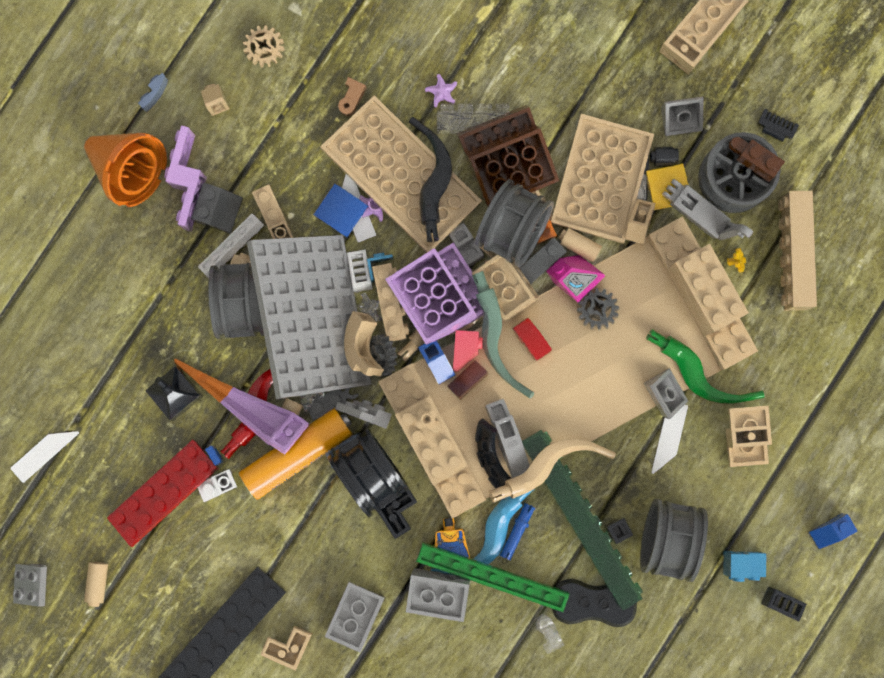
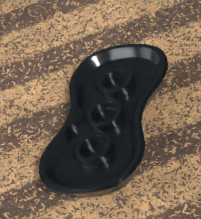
(592, 603)

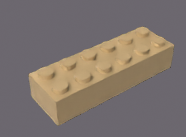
(797, 251)

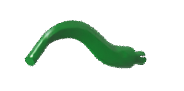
(693, 373)

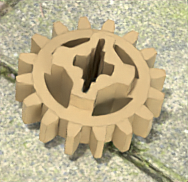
(260, 53)

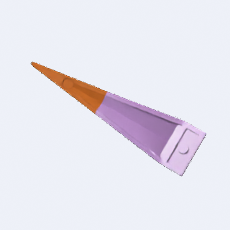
(269, 422)

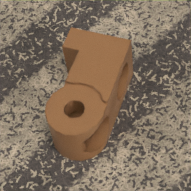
(352, 98)

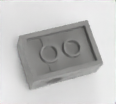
(438, 595)
(354, 617)

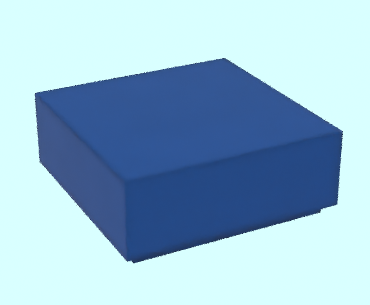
(214, 455)

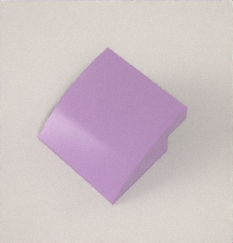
(437, 293)

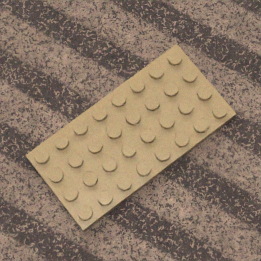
(392, 169)

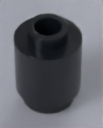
(664, 156)

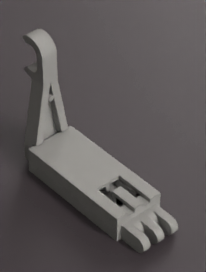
(703, 213)

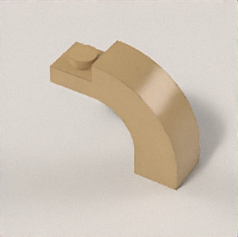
(357, 344)

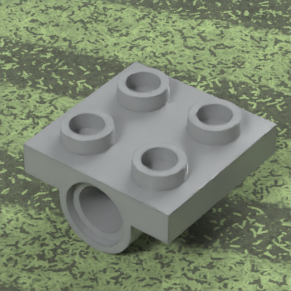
(30, 584)

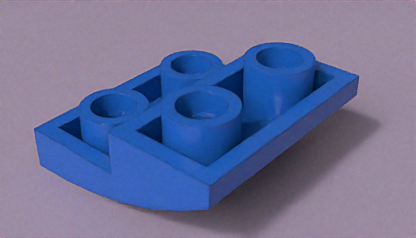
(340, 210)

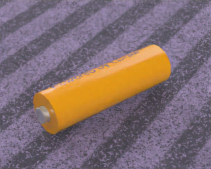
(314, 442)

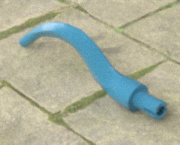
(497, 528)

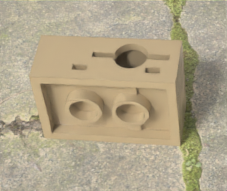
(510, 286)

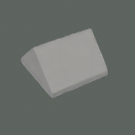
(682, 116)
(666, 393)

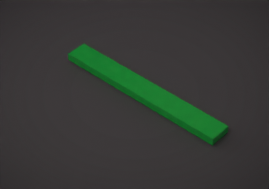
(492, 577)

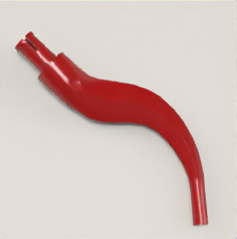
(242, 434)

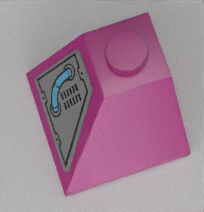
(575, 276)

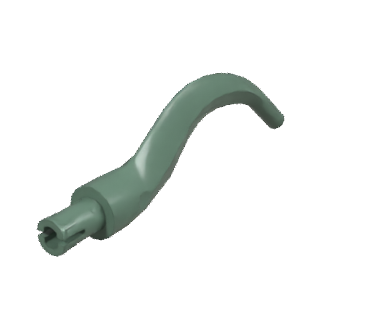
(492, 329)

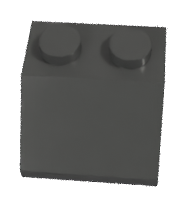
(216, 208)

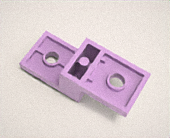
(184, 177)

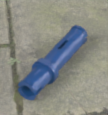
(517, 531)

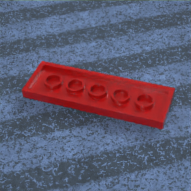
(162, 493)

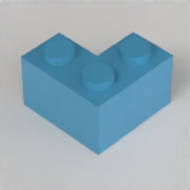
(743, 565)

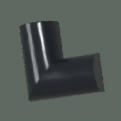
(392, 514)

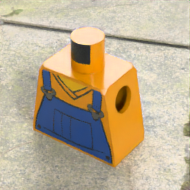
(451, 538)

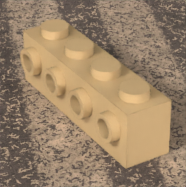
(389, 304)

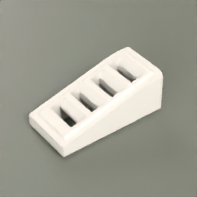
(366, 284)

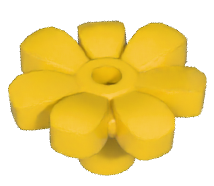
(737, 260)

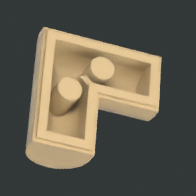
(289, 653)

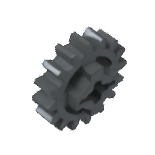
(592, 313)
(383, 353)

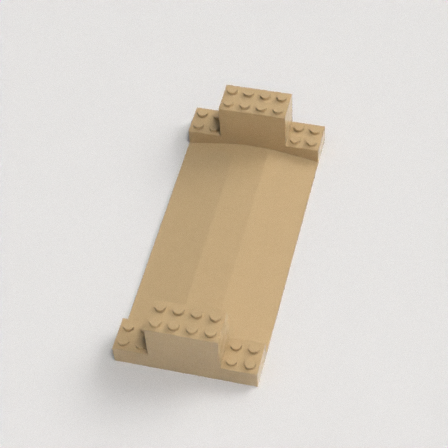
(590, 376)

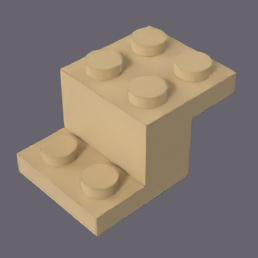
(748, 436)

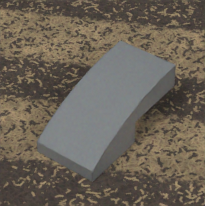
(466, 245)

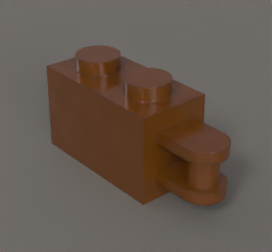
(756, 158)

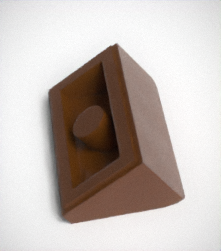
(467, 380)

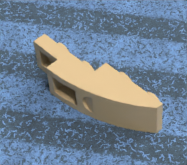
(272, 213)

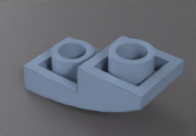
(157, 85)

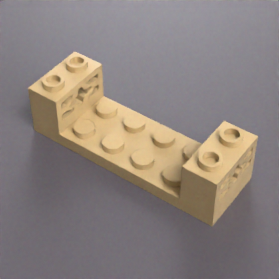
(699, 31)

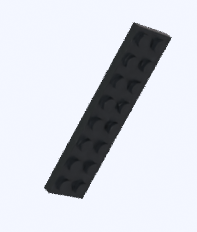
(227, 628)

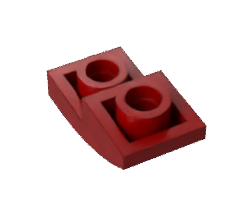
(532, 339)

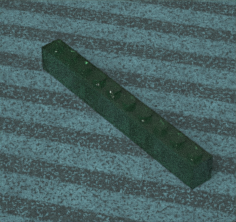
(587, 526)

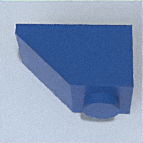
(833, 531)

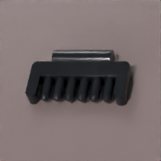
(773, 129)

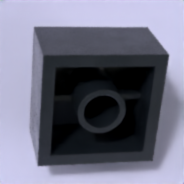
(174, 393)

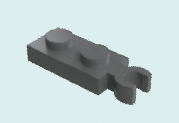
(329, 401)

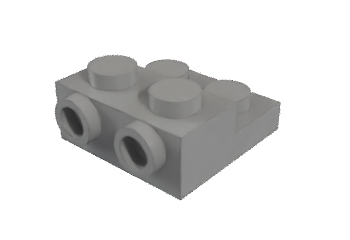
(365, 411)

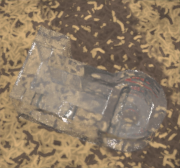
(546, 626)

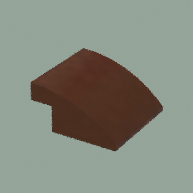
(508, 149)

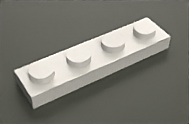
(232, 244)

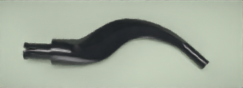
(435, 184)

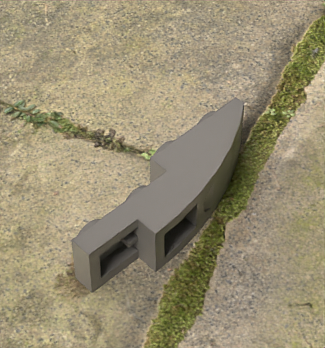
(508, 437)

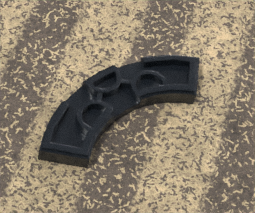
(487, 454)

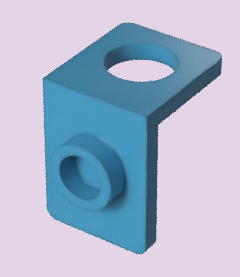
(377, 258)

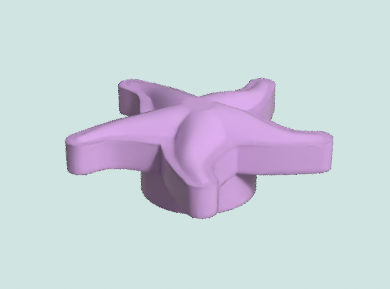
(441, 91)
(372, 208)

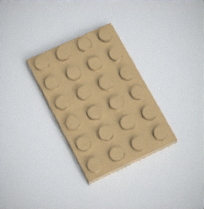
(602, 178)

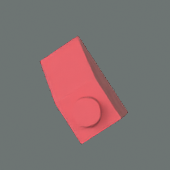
(466, 348)

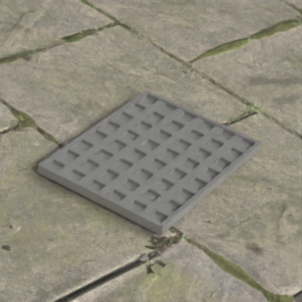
(304, 312)

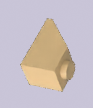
(214, 99)
(640, 221)

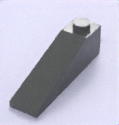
(542, 260)

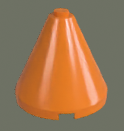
(127, 165)

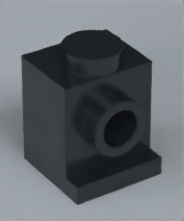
(618, 530)

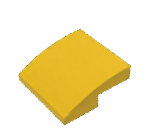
(660, 178)

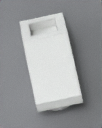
(217, 485)

